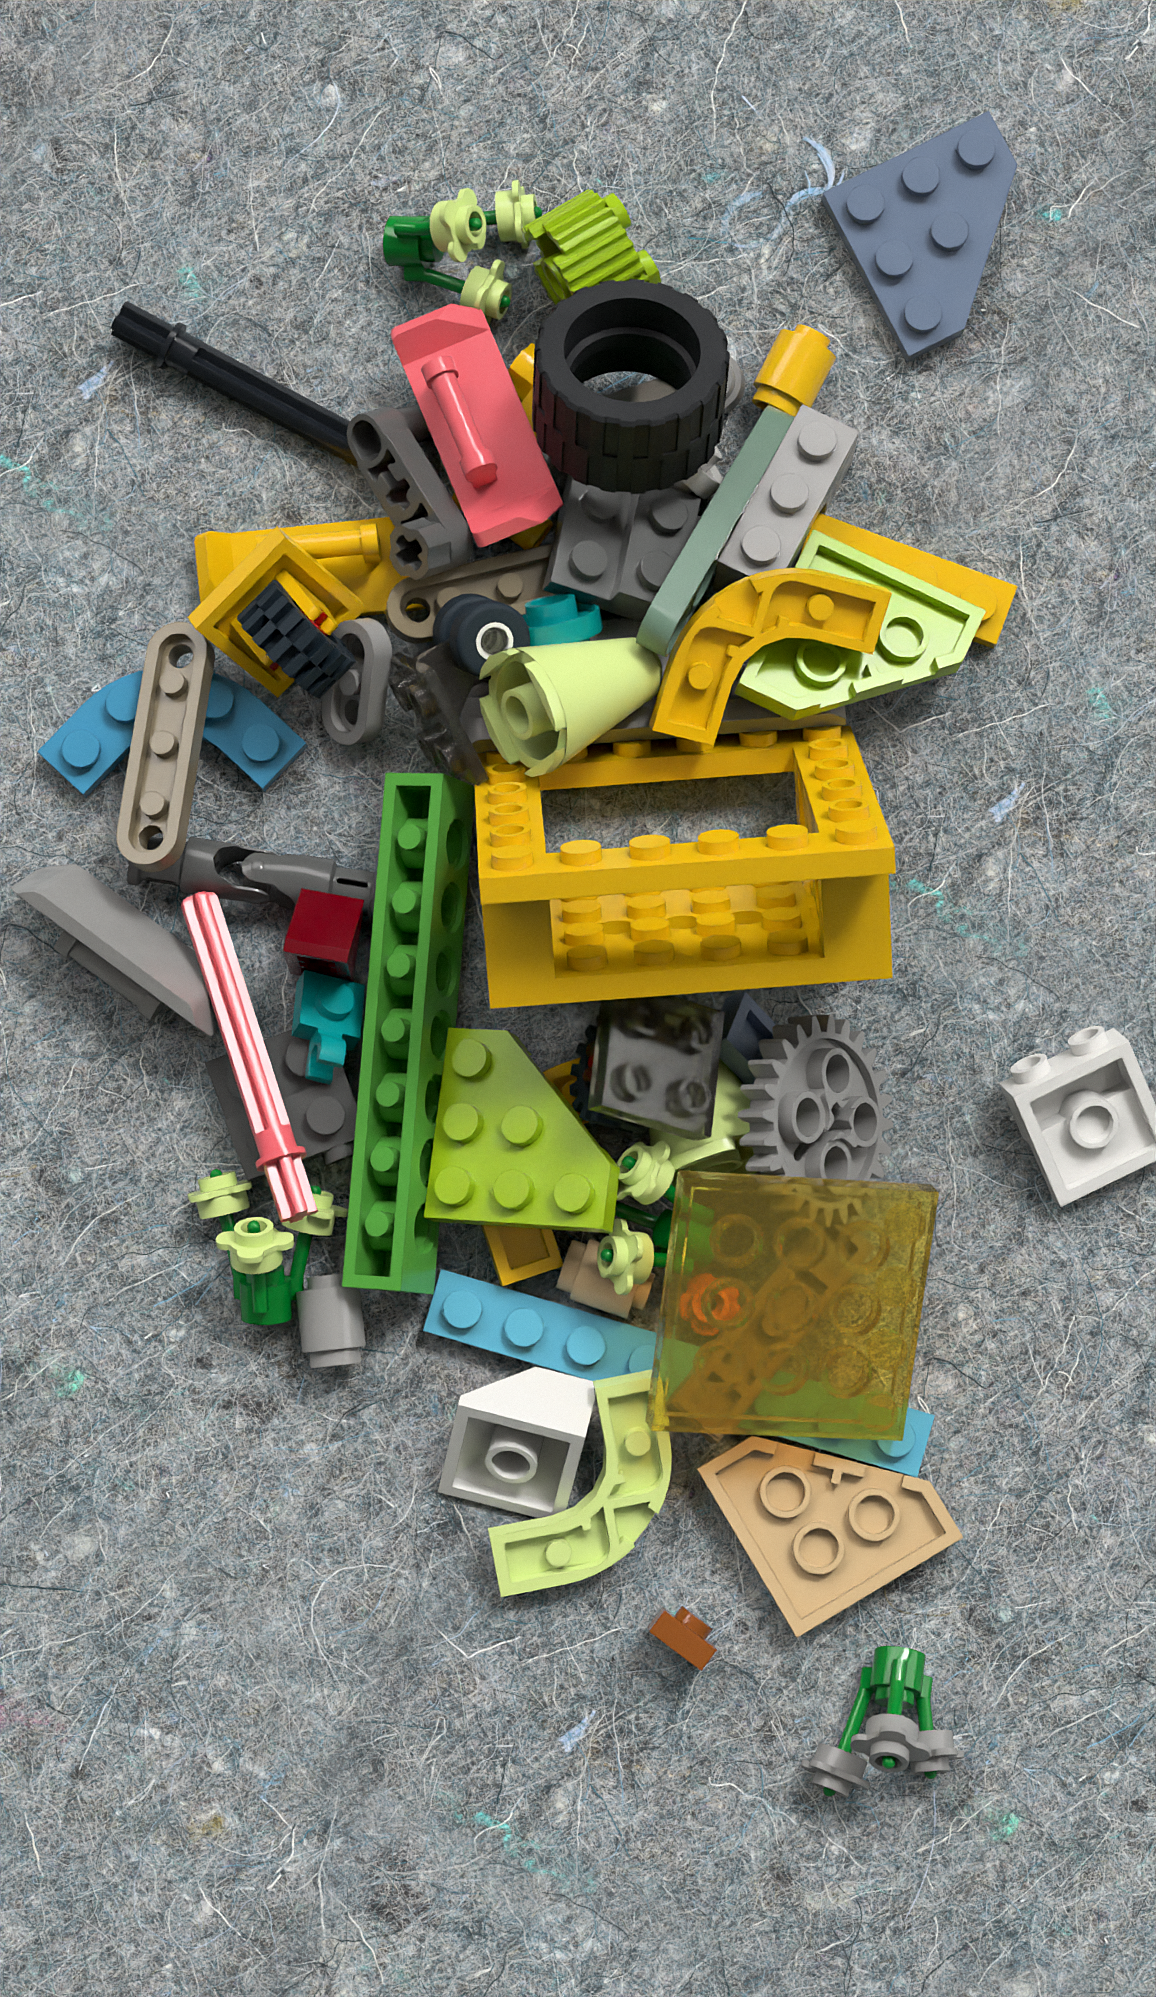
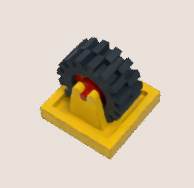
(280, 618)

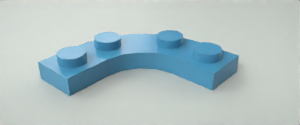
(235, 724)

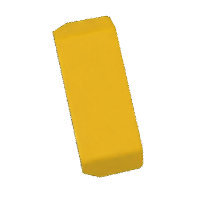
(350, 550)

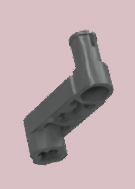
(428, 526)

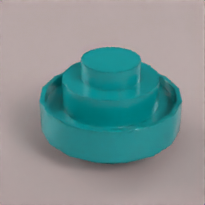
(561, 620)

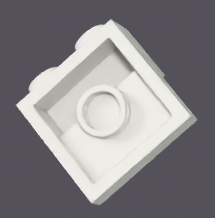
(1084, 1112)

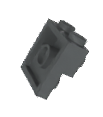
(618, 545)
(318, 1112)

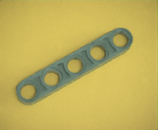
(700, 555)

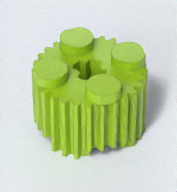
(586, 245)

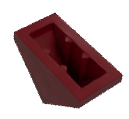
(324, 934)

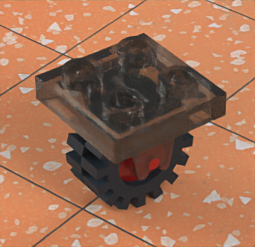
(650, 1066)

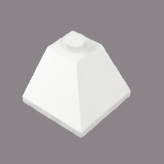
(519, 1442)

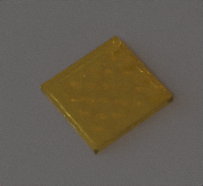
(791, 1306)

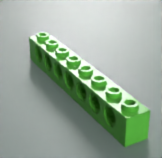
(406, 1028)

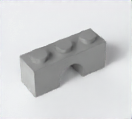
(789, 497)

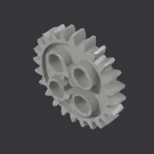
(816, 1103)

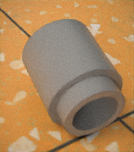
(330, 1322)

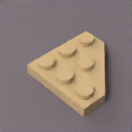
(824, 1524)

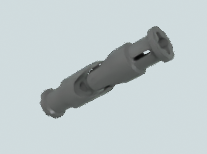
(265, 874)

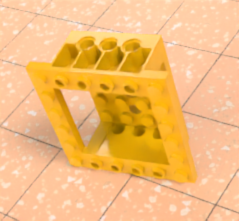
(689, 914)

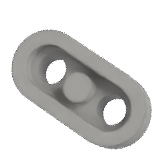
(357, 702)

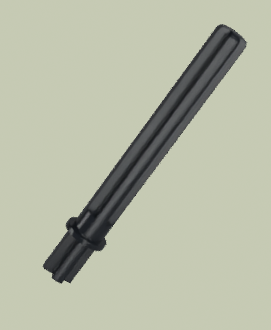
(233, 379)

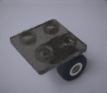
(441, 678)

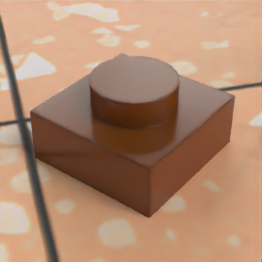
(684, 1634)

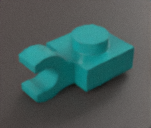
(330, 1017)

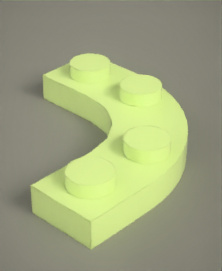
(610, 1517)

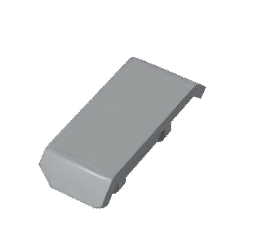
(120, 944)

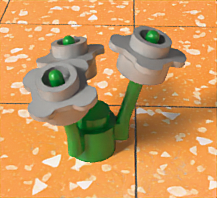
(889, 1738)

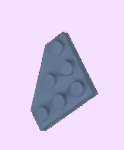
(926, 229)

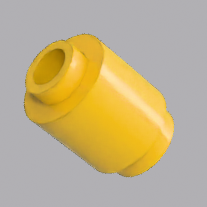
(793, 370)

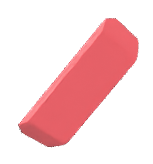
(476, 422)

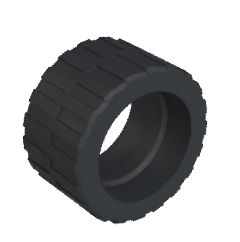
(629, 330)

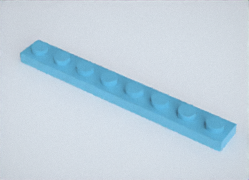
(606, 1348)

